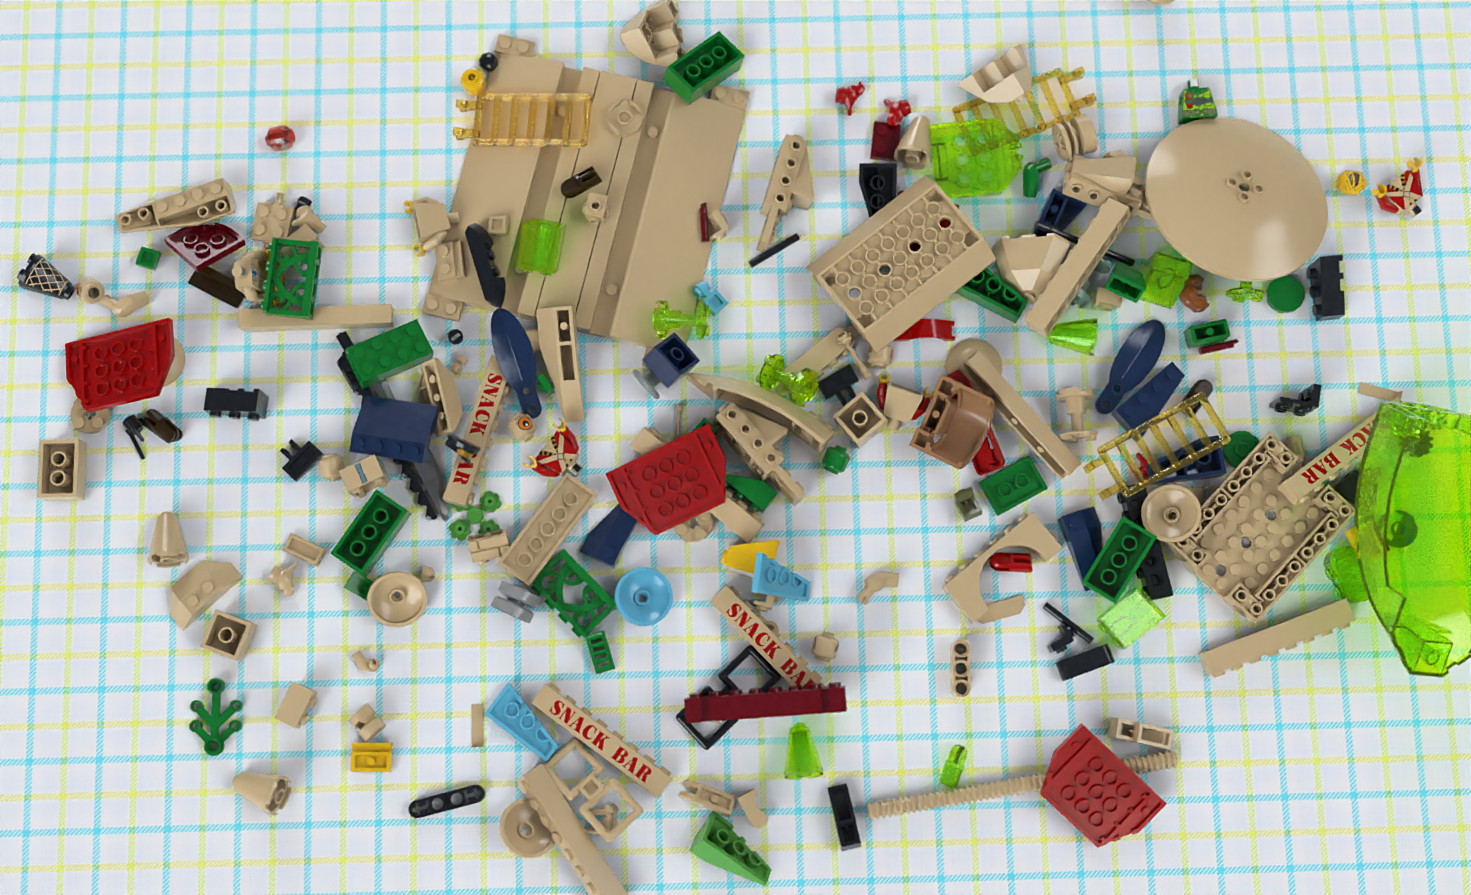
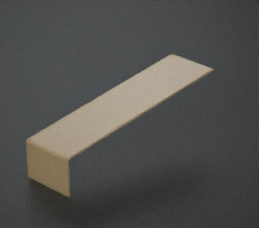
(1378, 392)
(477, 725)

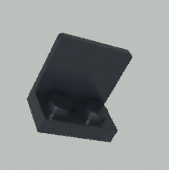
(1307, 402)

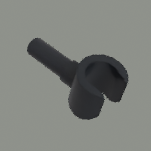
(302, 201)

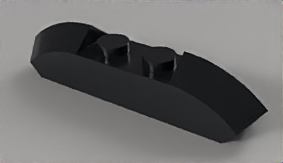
(483, 258)

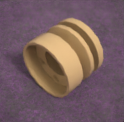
(1074, 137)

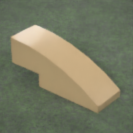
(1140, 733)

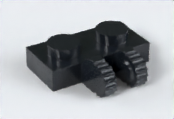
(838, 382)
(302, 461)

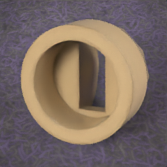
(427, 574)

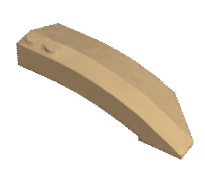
(767, 403)

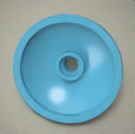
(655, 590)

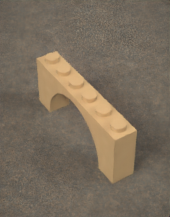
(965, 586)

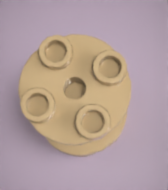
(1076, 407)

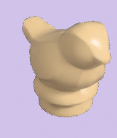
(306, 215)
(283, 578)

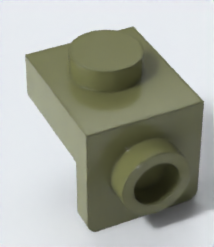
(967, 504)

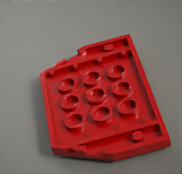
(121, 365)
(673, 481)
(1097, 790)

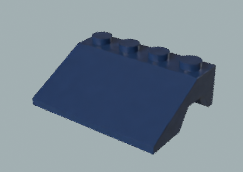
(394, 429)

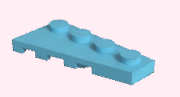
(777, 580)
(519, 721)

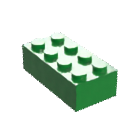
(703, 68)
(389, 353)
(371, 533)
(1119, 560)

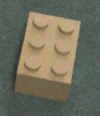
(62, 470)

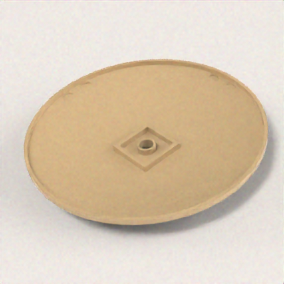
(1226, 230)

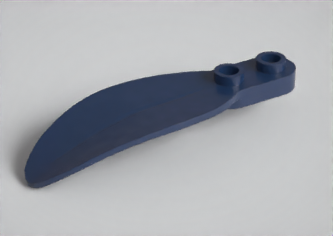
(515, 358)
(1132, 363)

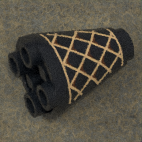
(44, 279)

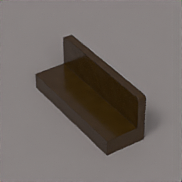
(217, 285)

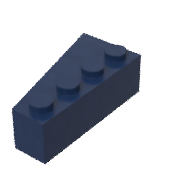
(1149, 399)

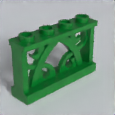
(305, 301)
(572, 567)

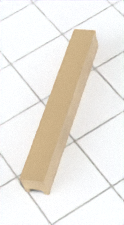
(324, 318)
(1020, 415)

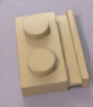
(450, 261)

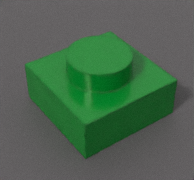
(148, 258)
(544, 385)

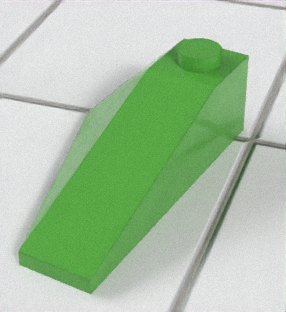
(722, 847)

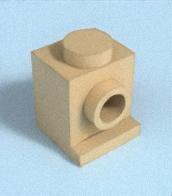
(1105, 300)

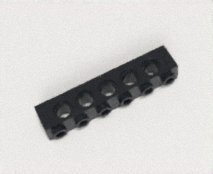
(1158, 568)

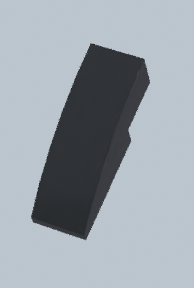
(844, 817)

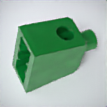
(1126, 282)

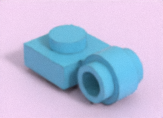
(713, 300)

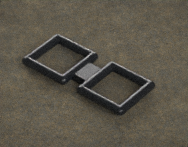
(729, 685)

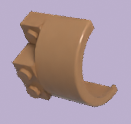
(959, 422)

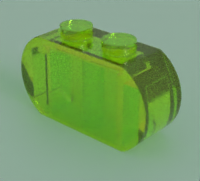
(1343, 570)

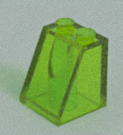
(541, 246)
(1164, 279)
(1130, 618)

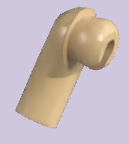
(365, 664)

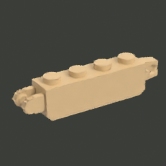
(820, 356)

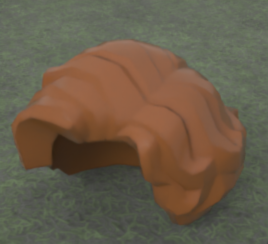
(1192, 294)

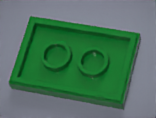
(1013, 485)

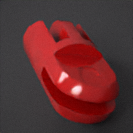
(1011, 562)

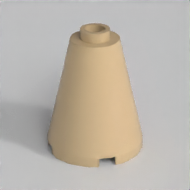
(915, 145)
(167, 542)
(263, 790)

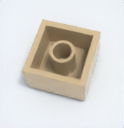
(860, 420)
(229, 635)

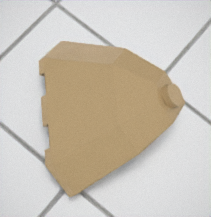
(655, 34)
(1001, 79)
(1029, 262)

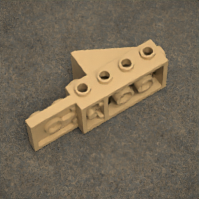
(1106, 178)
(788, 186)
(755, 443)

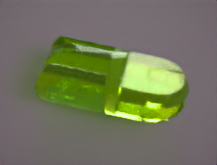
(953, 766)

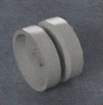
(516, 600)

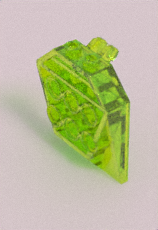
(1000, 149)

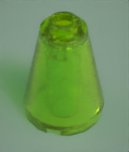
(1076, 335)
(801, 754)

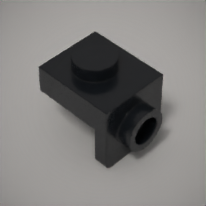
(1060, 645)

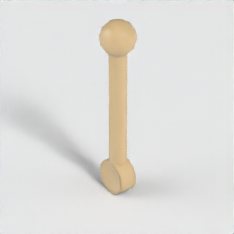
(679, 407)

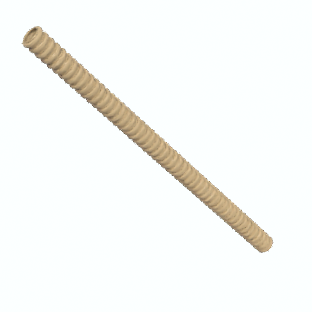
(1000, 788)

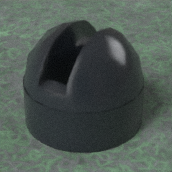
(452, 333)

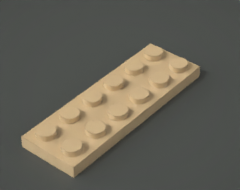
(547, 529)

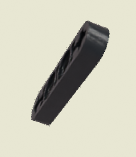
(447, 801)

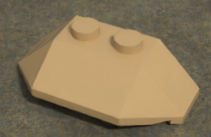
(438, 388)
(200, 590)

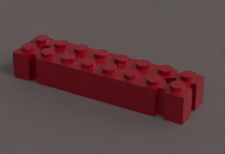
(765, 703)

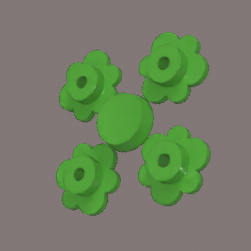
(475, 515)

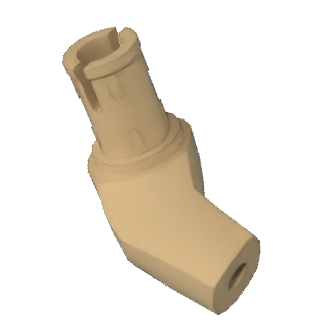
(127, 304)
(875, 583)

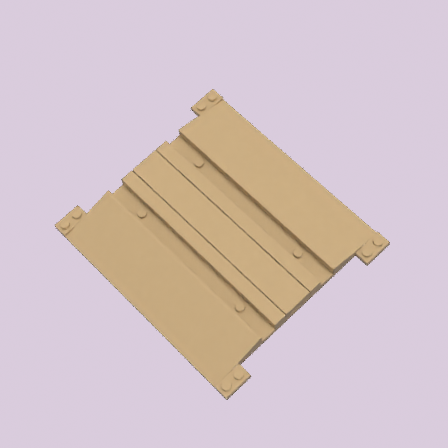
(652, 183)

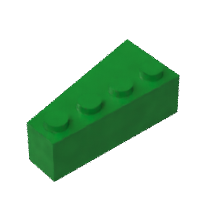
(993, 294)

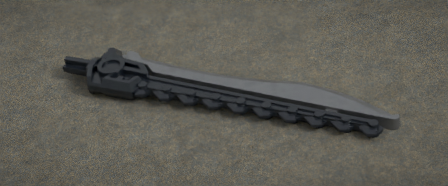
(428, 472)

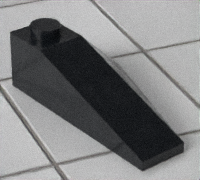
(877, 184)

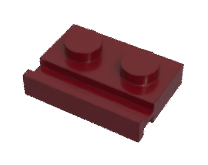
(884, 141)

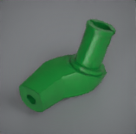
(1031, 177)

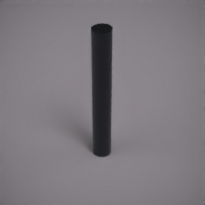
(775, 249)
(1064, 620)

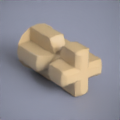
(456, 367)

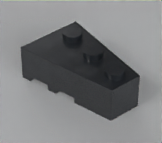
(236, 403)

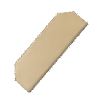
(1003, 609)

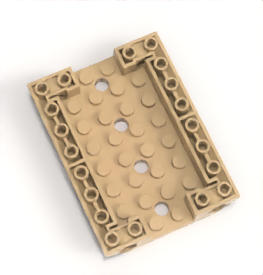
(916, 278)
(1277, 547)

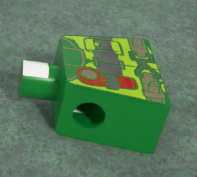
(1195, 103)

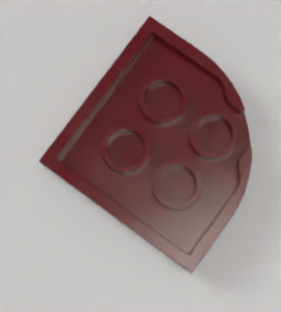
(204, 244)

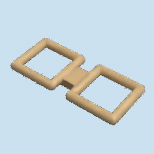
(593, 790)

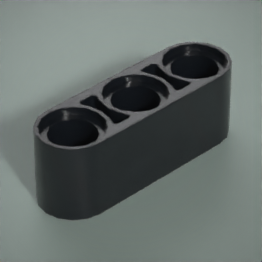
(1085, 662)

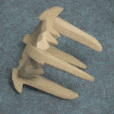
(610, 819)

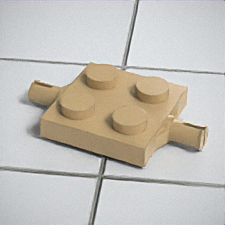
(272, 221)

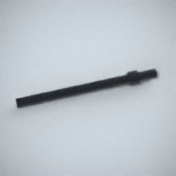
(1074, 239)

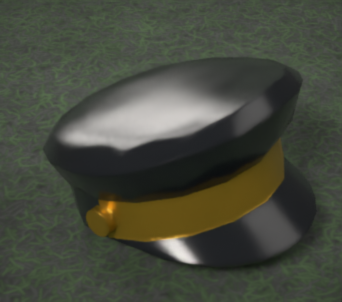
(462, 447)

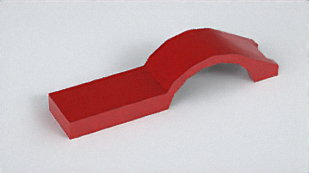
(929, 329)

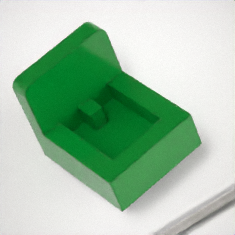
(358, 585)

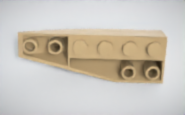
(181, 209)
(561, 355)

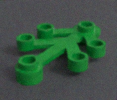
(215, 720)

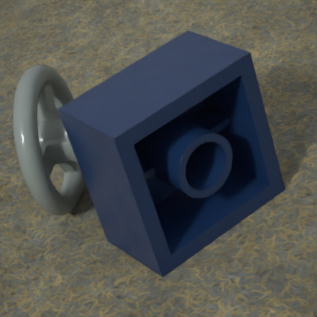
(667, 364)

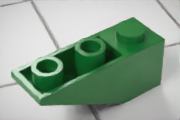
(754, 491)

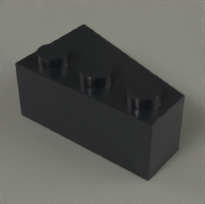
(1325, 288)

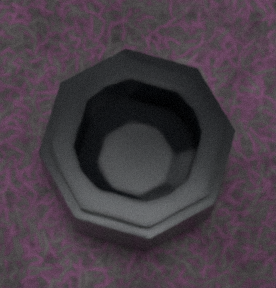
(488, 62)

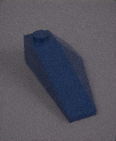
(1206, 467)
(610, 537)
(1083, 538)

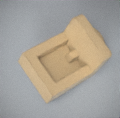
(719, 223)
(764, 606)

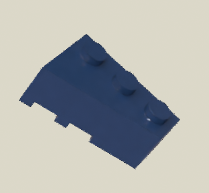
(1059, 211)

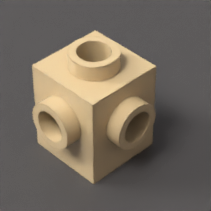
(596, 208)

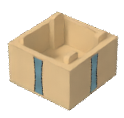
(365, 476)

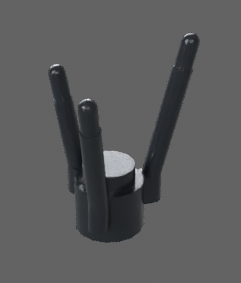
(134, 427)

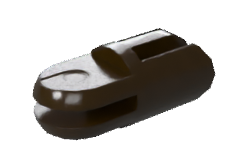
(580, 183)
(1200, 386)
(162, 426)

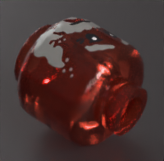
(280, 138)

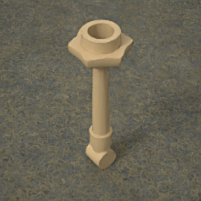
(844, 339)

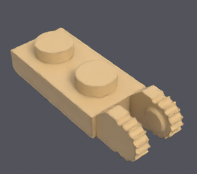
(708, 798)

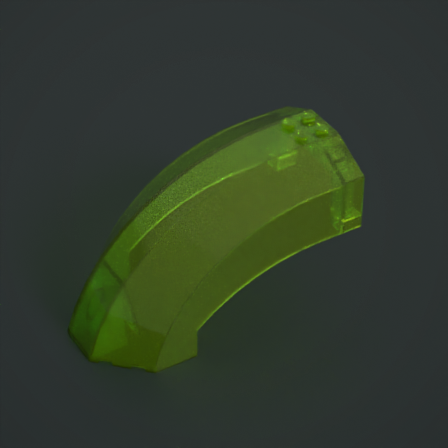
(1418, 478)

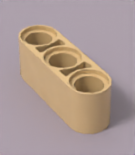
(963, 659)

